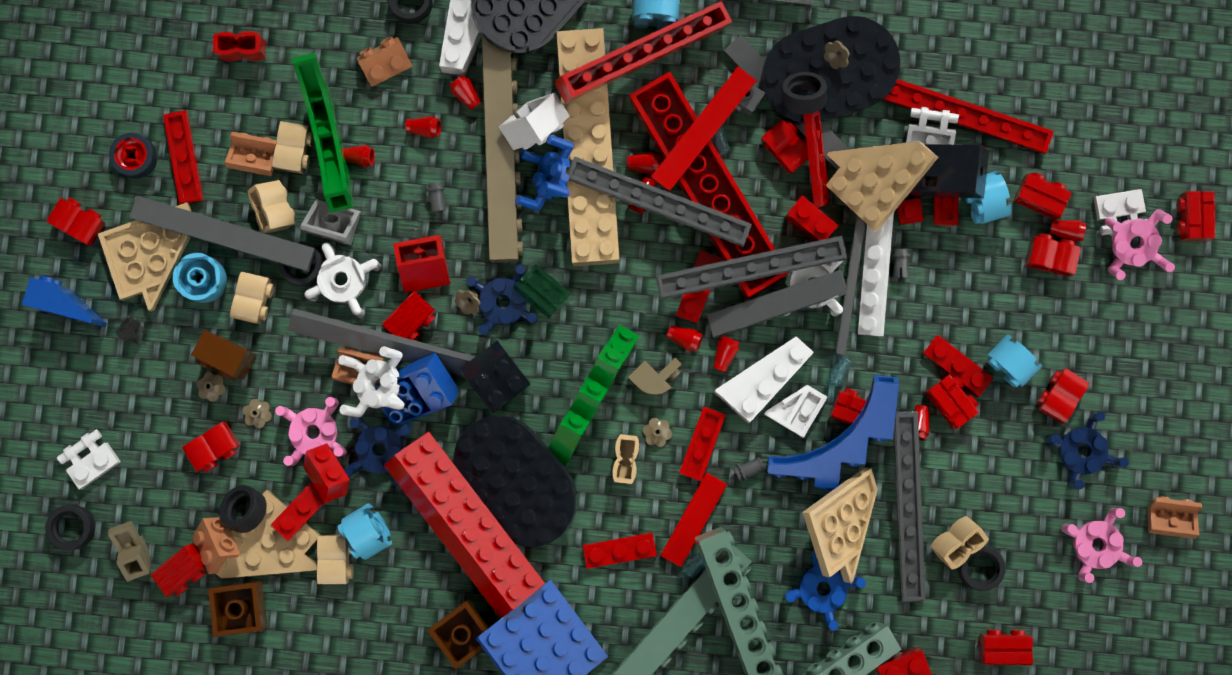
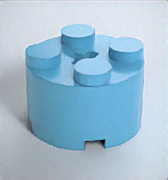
(655, 13)
(993, 204)
(190, 269)
(1013, 361)
(365, 532)

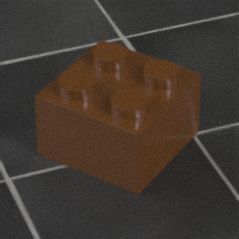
(217, 352)
(237, 608)
(457, 633)

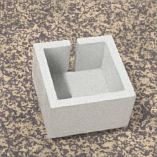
(534, 122)

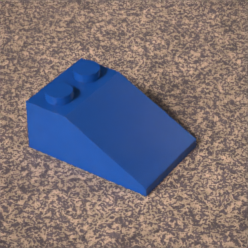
(50, 296)

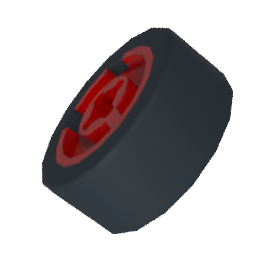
(144, 151)

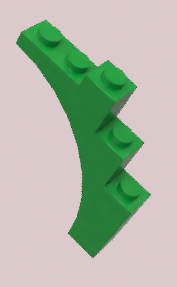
(326, 133)
(592, 393)

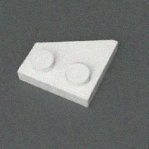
(798, 410)

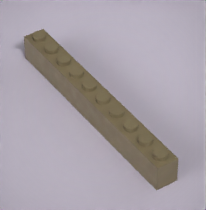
(500, 157)

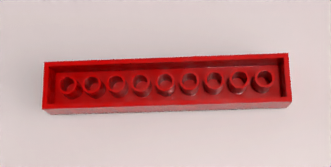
(707, 181)

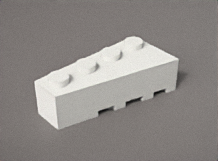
(459, 39)
(759, 383)

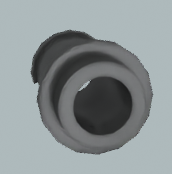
(436, 197)
(900, 261)
(749, 469)

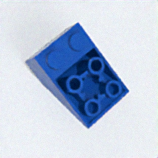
(423, 389)

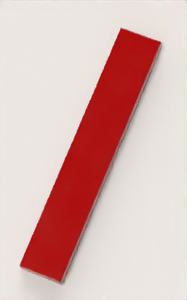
(703, 129)

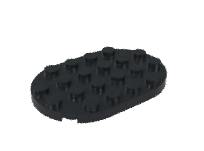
(521, 24)
(859, 85)
(517, 479)

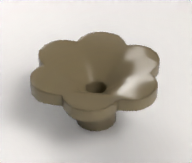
(836, 54)
(467, 301)
(216, 386)
(263, 414)
(658, 439)

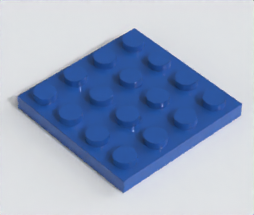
(542, 638)

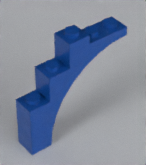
(824, 463)

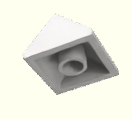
(334, 226)

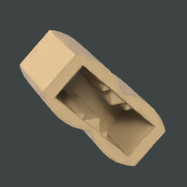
(292, 147)
(271, 206)
(251, 298)
(626, 452)
(959, 542)
(333, 560)

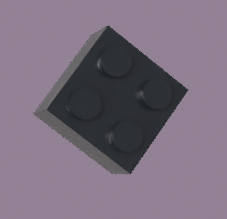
(494, 376)

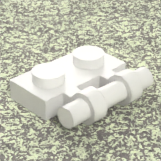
(930, 134)
(1119, 205)
(91, 466)

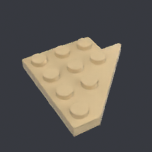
(879, 178)
(142, 258)
(840, 524)
(266, 551)

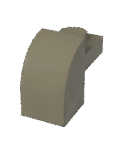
(651, 382)
(132, 551)

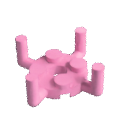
(1145, 251)
(300, 424)
(1112, 546)

